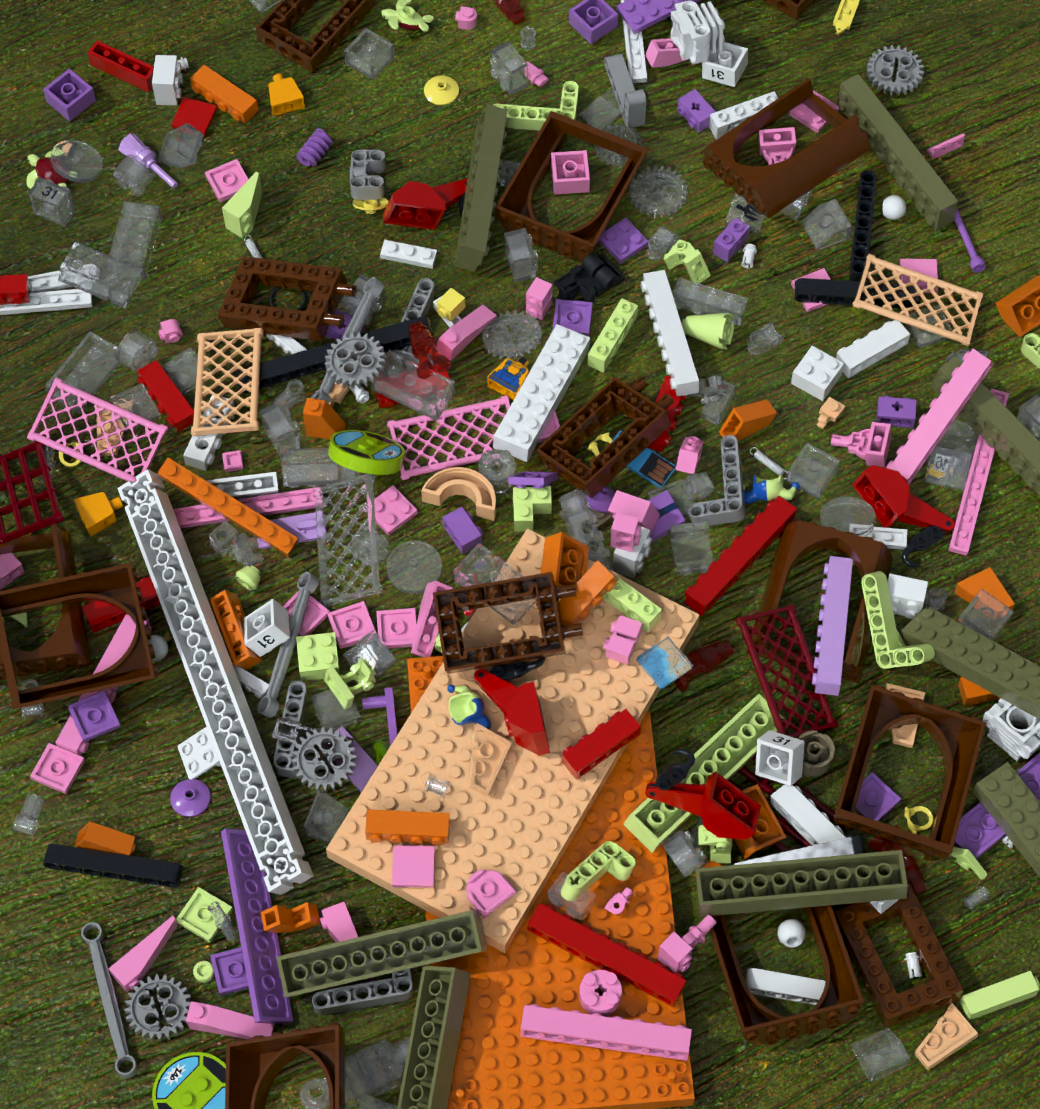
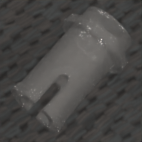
(976, 897)

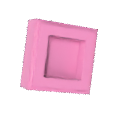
(232, 461)

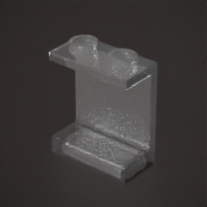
(691, 547)

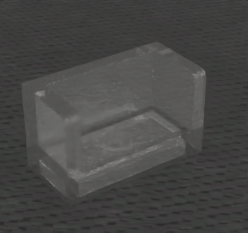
(716, 413)

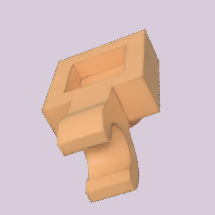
(337, 394)
(830, 411)

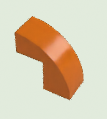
(282, 919)

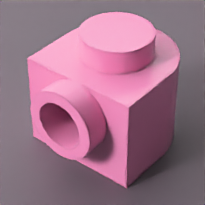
(466, 18)
(170, 331)

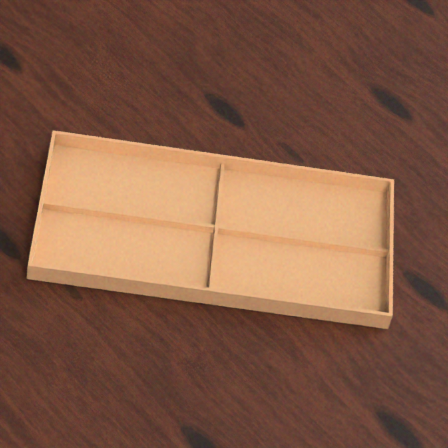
(535, 798)

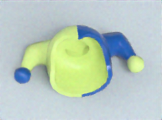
(769, 490)
(467, 707)

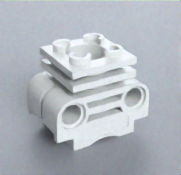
(696, 30)
(1013, 741)

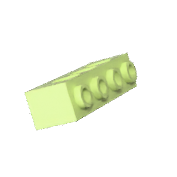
(612, 335)
(634, 605)

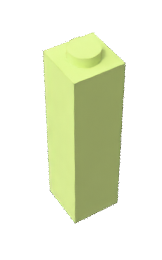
(999, 995)

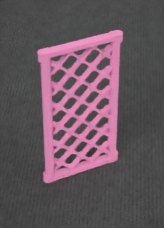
(58, 383)
(458, 414)

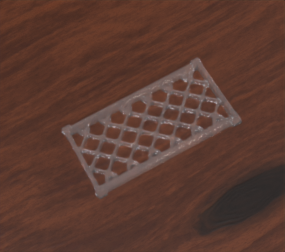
(323, 537)

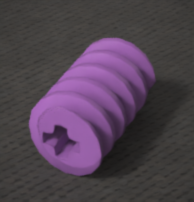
(314, 148)

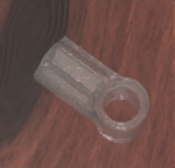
(288, 397)
(27, 820)

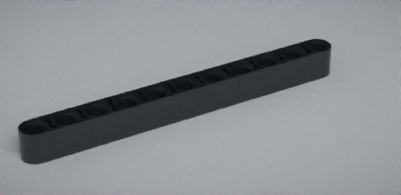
(314, 360)

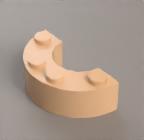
(461, 482)

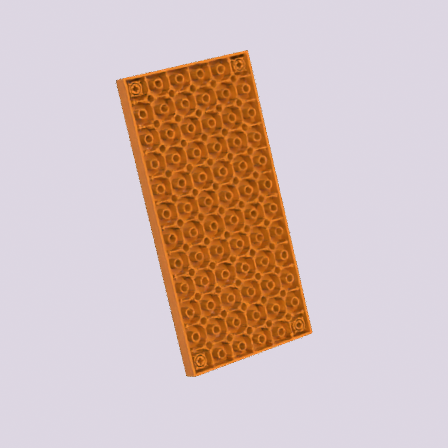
(517, 1072)

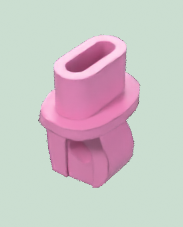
(536, 75)
(622, 899)

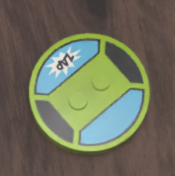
(366, 452)
(191, 1082)

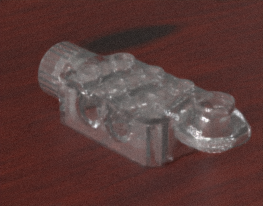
(581, 520)
(366, 1073)

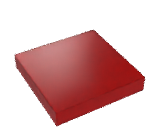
(194, 113)

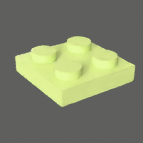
(196, 916)

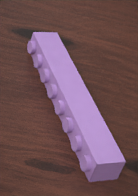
(833, 626)

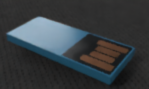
(651, 467)

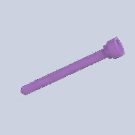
(977, 263)

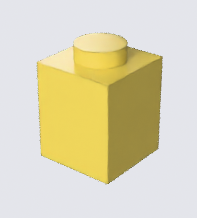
(450, 304)

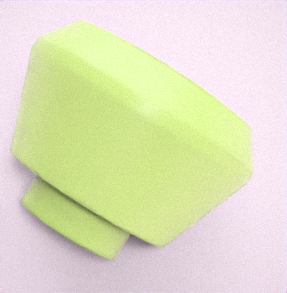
(248, 577)

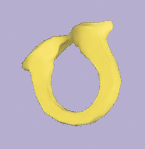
(74, 444)
(593, 445)
(910, 812)

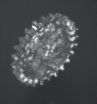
(662, 187)
(523, 329)

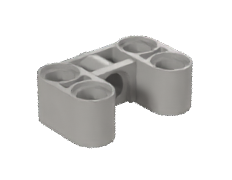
(361, 184)

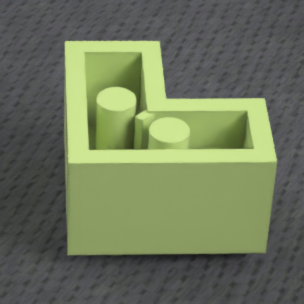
(529, 502)

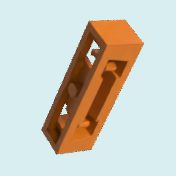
(233, 628)

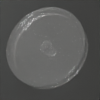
(76, 161)
(848, 515)
(413, 566)

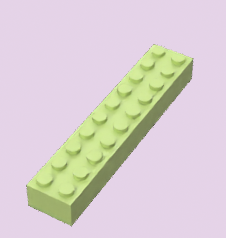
(722, 753)

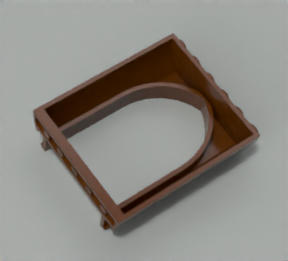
(780, 184)
(515, 204)
(798, 541)
(108, 585)
(69, 642)
(959, 745)
(836, 1006)
(257, 1061)

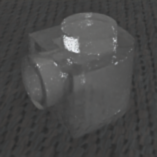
(937, 602)

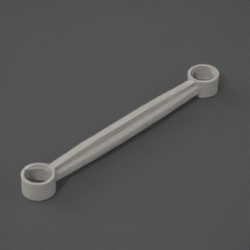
(372, 290)
(268, 704)
(109, 1000)

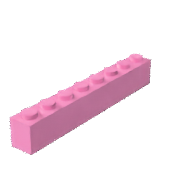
(941, 415)
(69, 737)
(605, 1032)

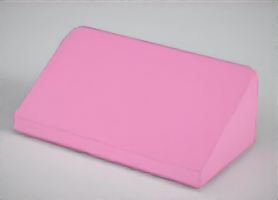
(946, 146)

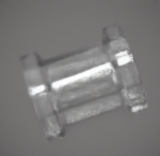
(528, 38)
(436, 786)

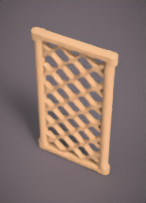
(932, 283)
(252, 386)

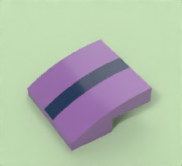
(668, 516)

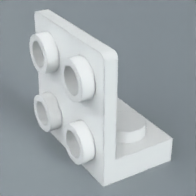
(198, 754)

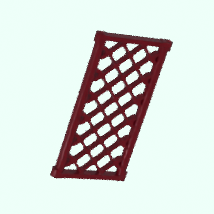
(804, 658)

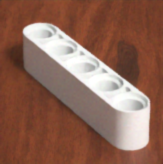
(784, 986)

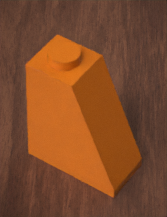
(321, 419)
(748, 419)
(985, 580)
(105, 839)

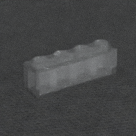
(708, 300)

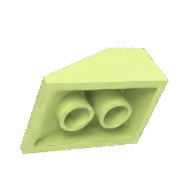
(242, 208)

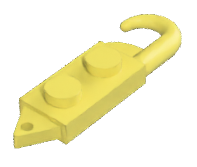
(845, 15)

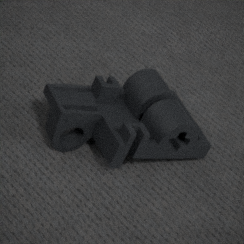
(589, 279)

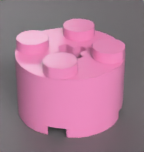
(603, 982)

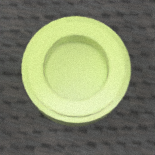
(203, 971)

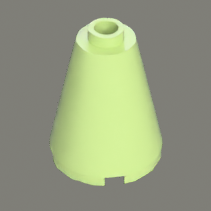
(710, 328)

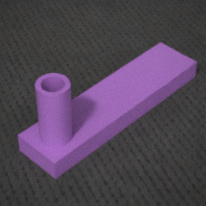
(384, 701)

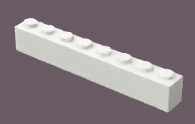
(670, 333)
(811, 823)

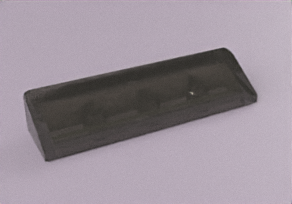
(292, 731)

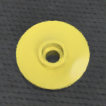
(443, 95)
(370, 206)

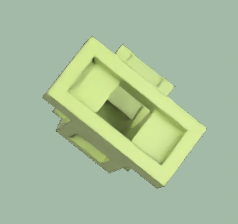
(685, 254)
(360, 673)
(722, 853)

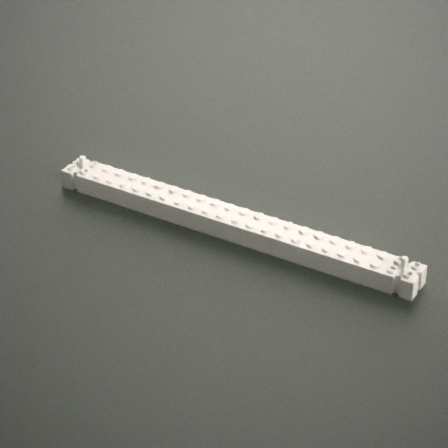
(215, 684)

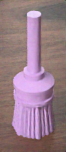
(134, 146)

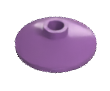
(601, 500)
(190, 806)

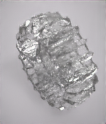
(623, 132)

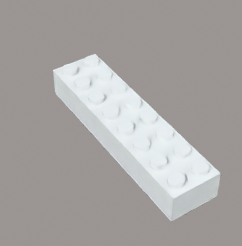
(541, 392)

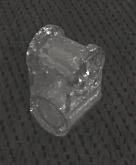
(661, 243)
(766, 337)
(33, 710)

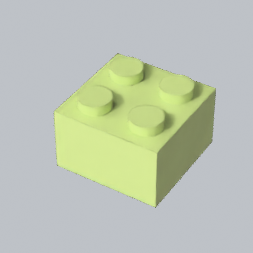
(317, 655)

